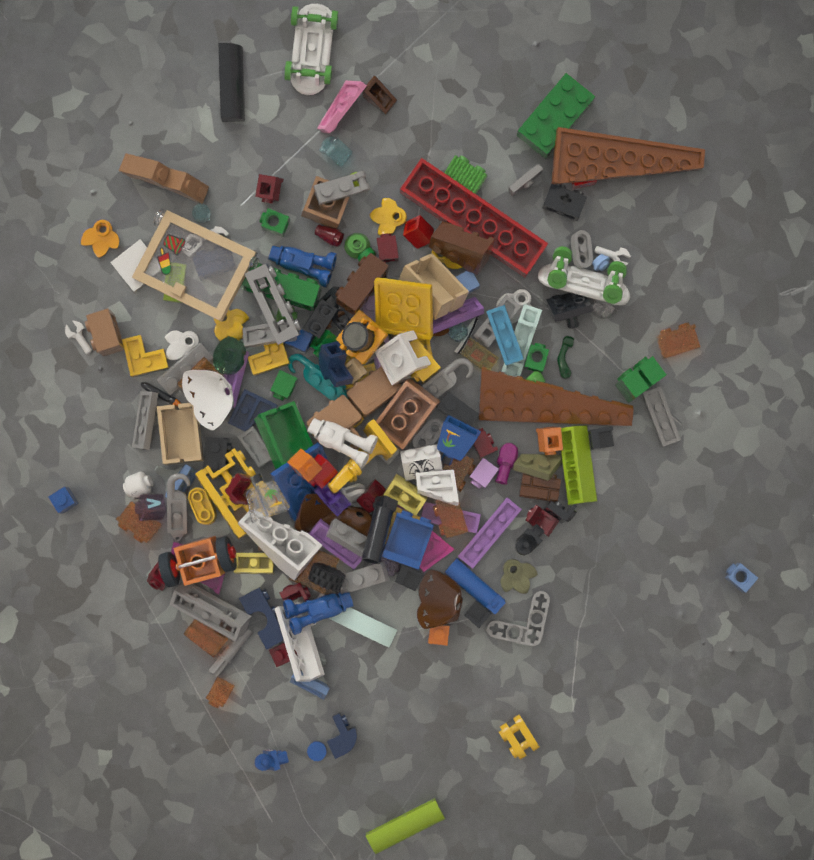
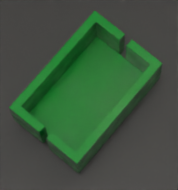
(643, 376)
(283, 433)

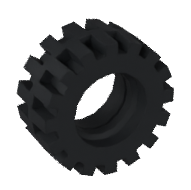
(326, 576)

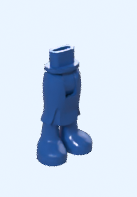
(303, 262)
(317, 609)

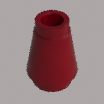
(330, 235)

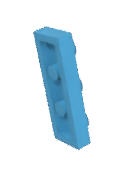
(505, 335)

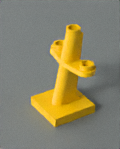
(351, 469)

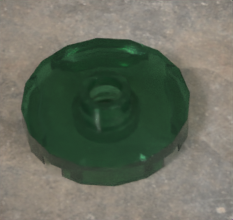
(229, 356)

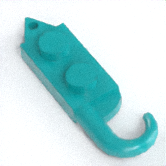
(314, 377)

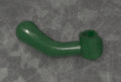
(564, 369)

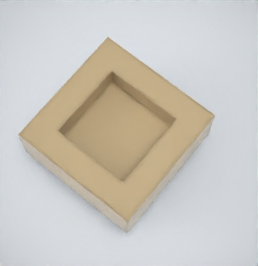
(356, 369)

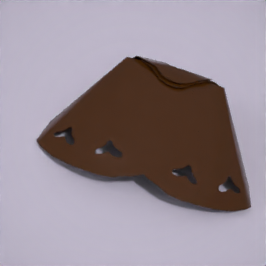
(310, 513)
(350, 518)
(440, 602)

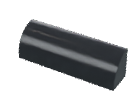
(231, 82)

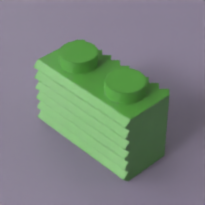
(466, 174)

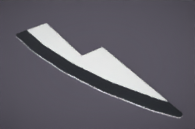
(470, 329)

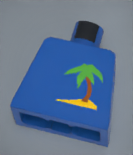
(456, 439)

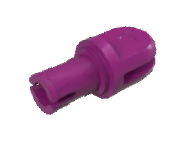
(506, 459)

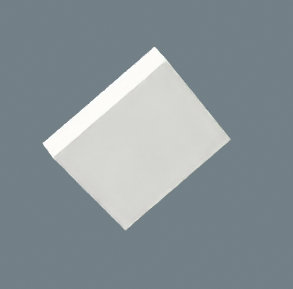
(128, 262)

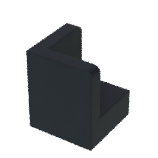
(601, 438)
(409, 577)
(477, 614)

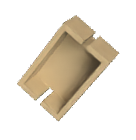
(447, 291)
(179, 434)

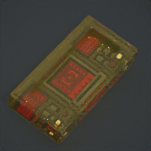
(478, 355)

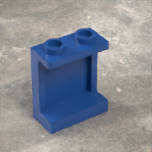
(408, 539)

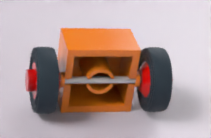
(198, 561)

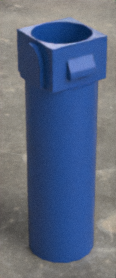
(475, 586)

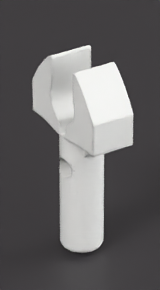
(613, 255)
(79, 337)

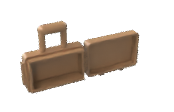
(363, 398)

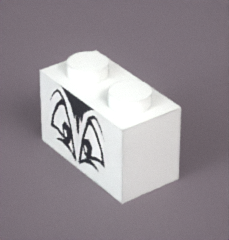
(420, 460)

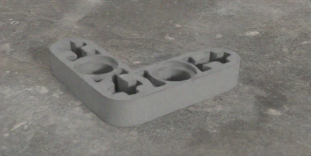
(524, 631)

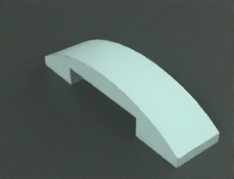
(524, 333)
(366, 626)

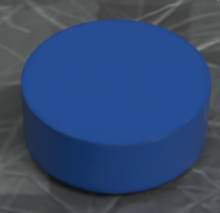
(317, 751)

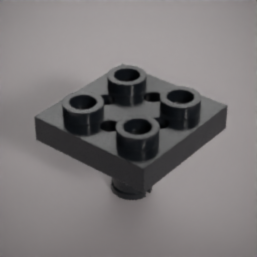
(568, 307)

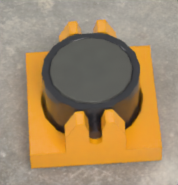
(361, 335)

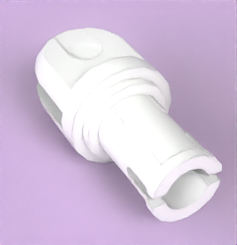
(353, 492)

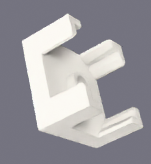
(399, 358)

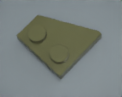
(538, 465)

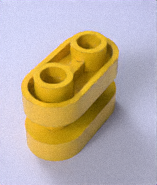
(202, 506)
(517, 749)

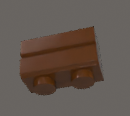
(539, 489)

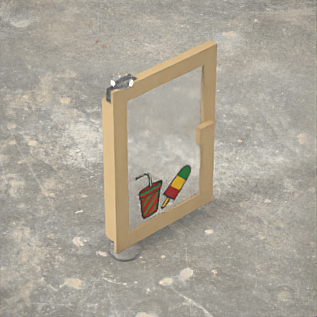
(194, 264)

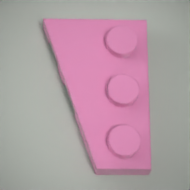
(345, 98)

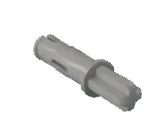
(228, 654)

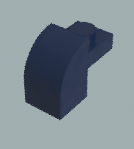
(332, 364)
(345, 741)

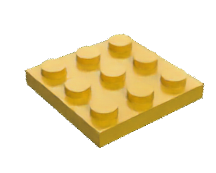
(404, 307)

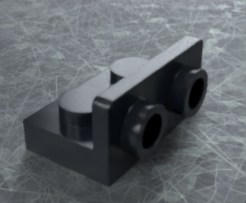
(215, 453)
(557, 510)

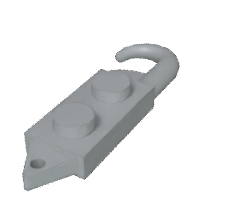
(446, 378)
(176, 508)

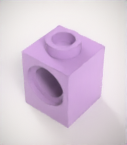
(483, 474)

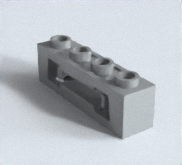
(285, 307)
(210, 610)

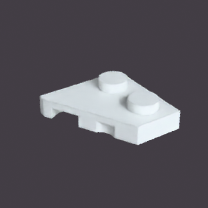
(438, 485)

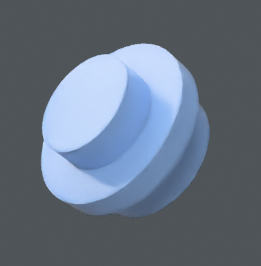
(601, 262)

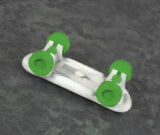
(311, 48)
(584, 281)

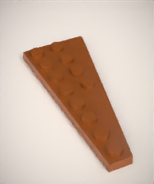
(599, 156)
(523, 400)

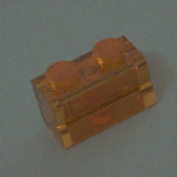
(206, 637)

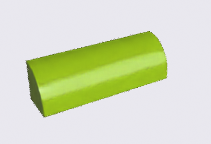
(578, 465)
(405, 826)

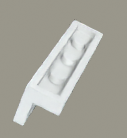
(304, 644)

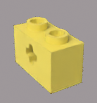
(405, 494)
(254, 564)

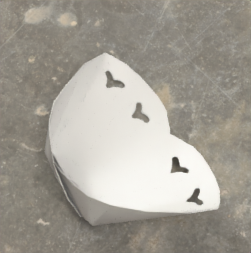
(208, 396)

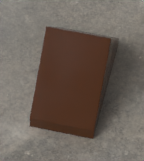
(378, 95)

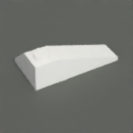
(283, 545)

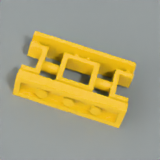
(223, 502)

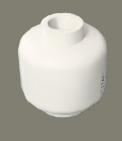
(137, 485)

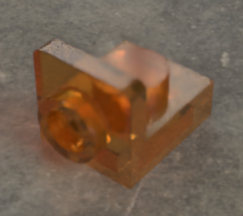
(219, 692)

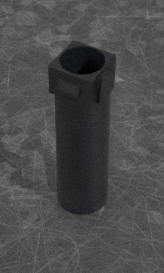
(378, 530)

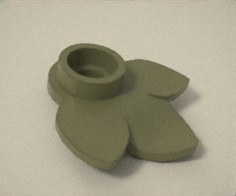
(519, 578)

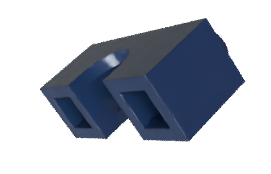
(258, 601)

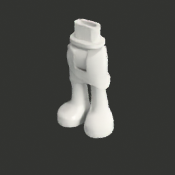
(333, 436)

